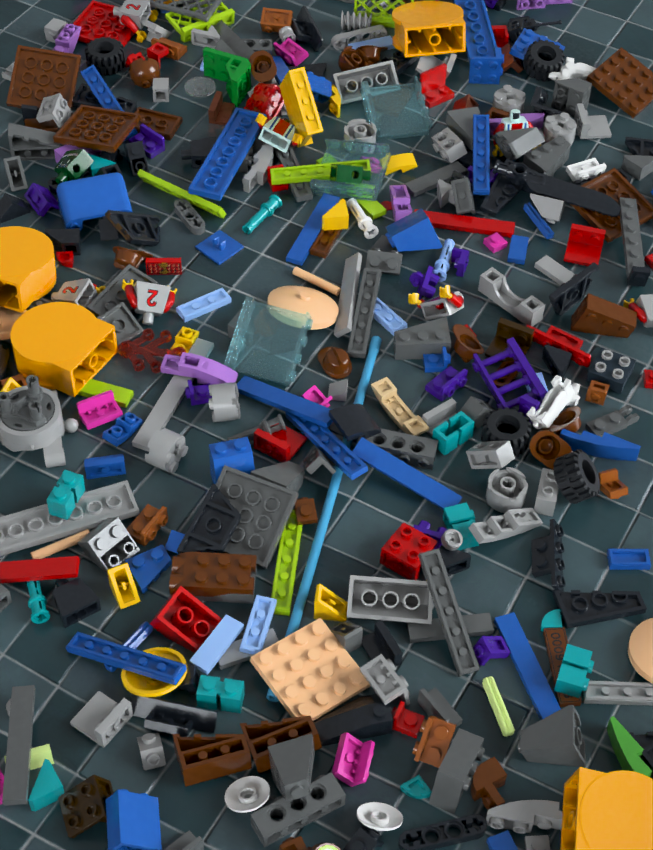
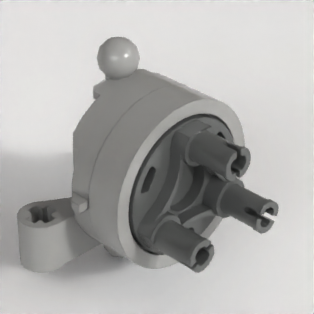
(34, 420)

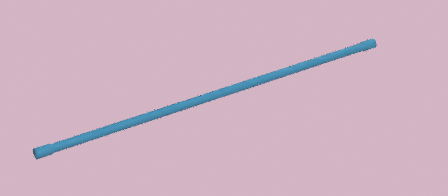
(313, 557)

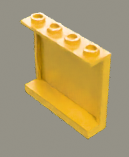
(300, 105)

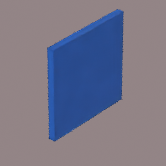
(219, 247)

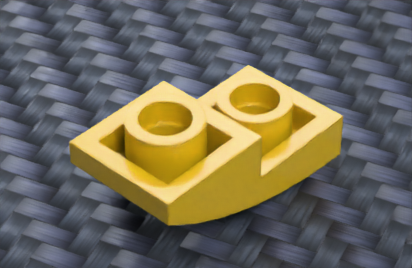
(335, 102)
(401, 161)
(185, 338)

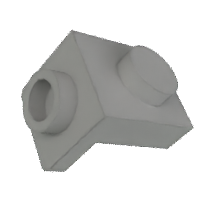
(151, 751)

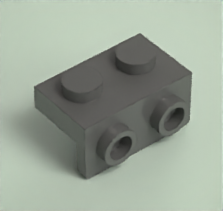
(388, 262)

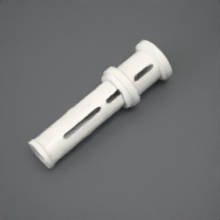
(364, 222)

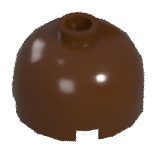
(352, 59)
(144, 71)

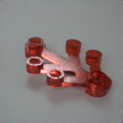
(148, 350)

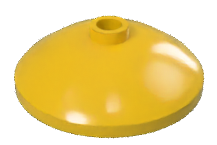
(147, 686)

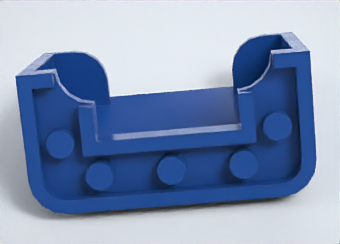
(91, 198)

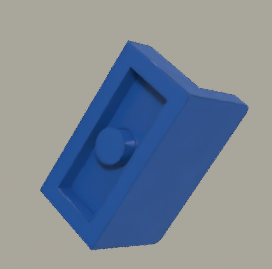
(104, 466)

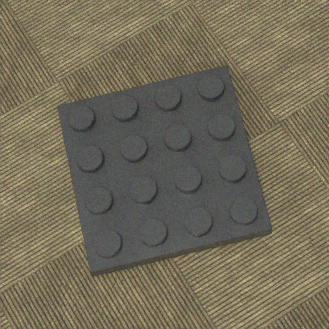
(263, 513)

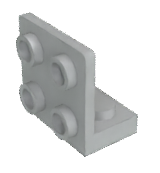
(430, 61)
(54, 108)
(591, 126)
(384, 680)
(102, 718)

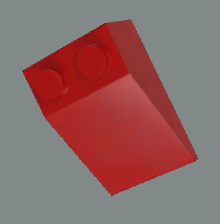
(185, 620)

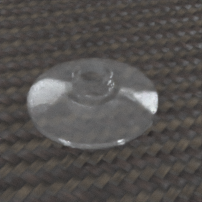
(200, 86)

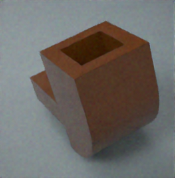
(486, 781)

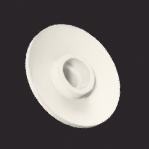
(247, 794)
(379, 816)

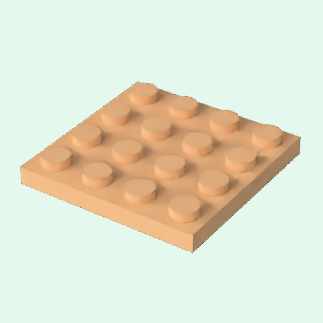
(310, 671)

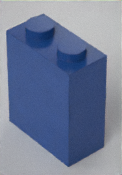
(133, 821)

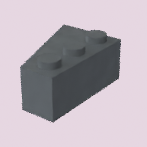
(31, 142)
(549, 156)
(422, 339)
(456, 769)

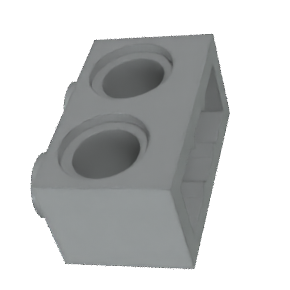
(448, 145)
(490, 454)
(546, 493)

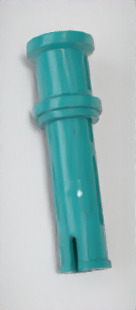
(266, 210)
(37, 603)

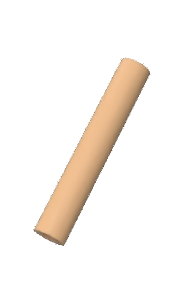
(316, 281)
(59, 545)

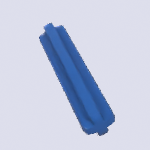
(538, 221)
(135, 640)

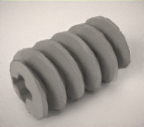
(355, 21)

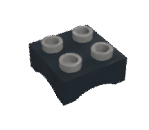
(611, 369)

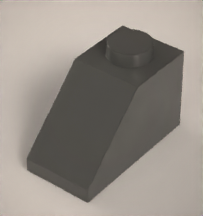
(477, 410)

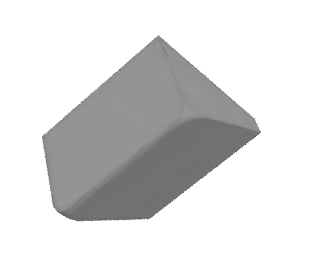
(338, 390)

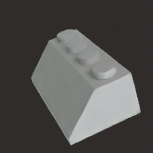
(349, 82)
(389, 599)

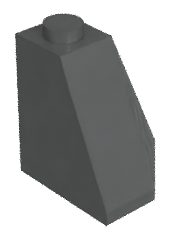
(461, 123)
(518, 142)
(283, 474)
(555, 740)
(292, 766)

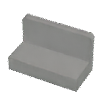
(439, 414)

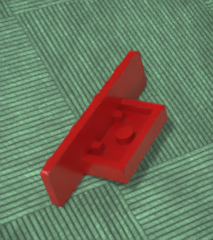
(564, 341)

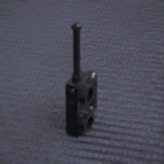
(531, 24)

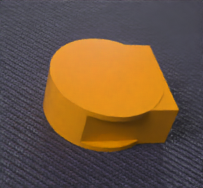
(429, 28)
(25, 267)
(62, 345)
(607, 811)

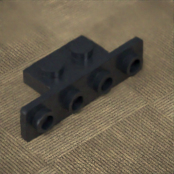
(306, 29)
(548, 556)
(173, 716)

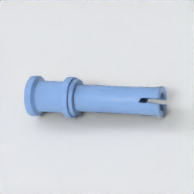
(448, 246)

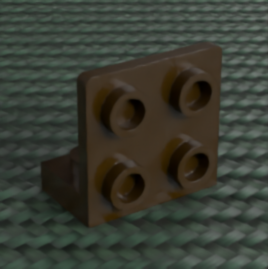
(505, 330)
(85, 804)

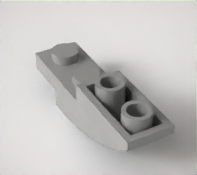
(258, 171)
(523, 814)

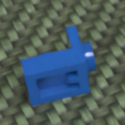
(436, 362)

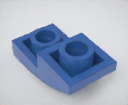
(123, 429)

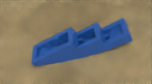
(604, 447)

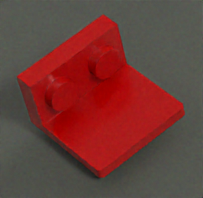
(434, 86)
(266, 100)
(584, 245)
(280, 445)
(402, 551)

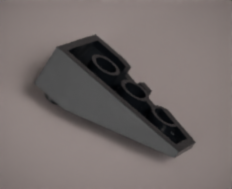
(360, 718)

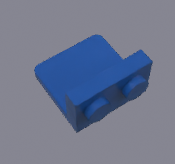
(486, 69)

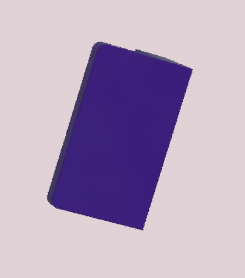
(40, 199)

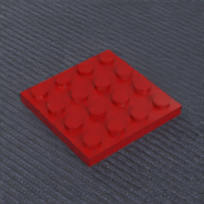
(99, 22)

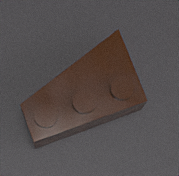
(603, 318)
(267, 734)
(211, 757)

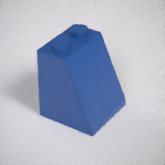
(413, 233)
(232, 453)

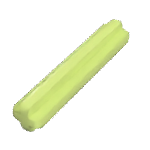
(498, 706)

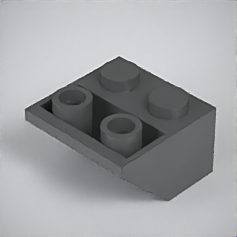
(570, 93)
(109, 544)

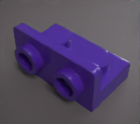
(152, 141)
(447, 383)

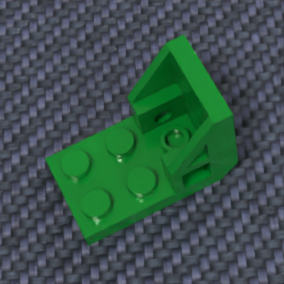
(230, 69)

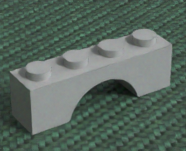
(495, 287)

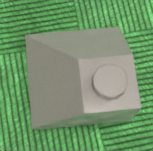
(549, 208)

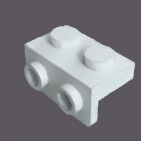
(585, 169)

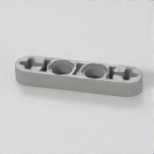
(341, 40)

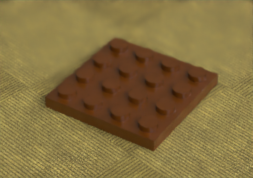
(42, 74)
(624, 82)
(97, 128)
(615, 186)

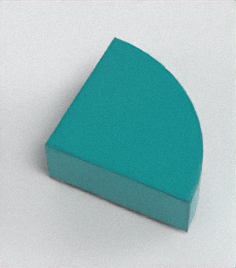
(552, 620)
(416, 788)

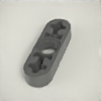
(199, 229)

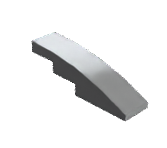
(506, 525)

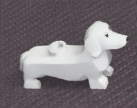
(572, 70)
(554, 402)

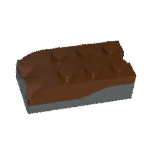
(215, 576)

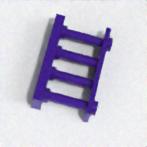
(520, 365)

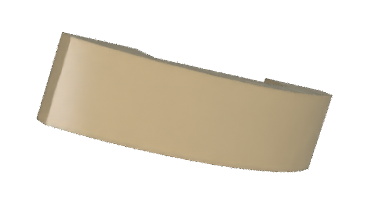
(397, 409)

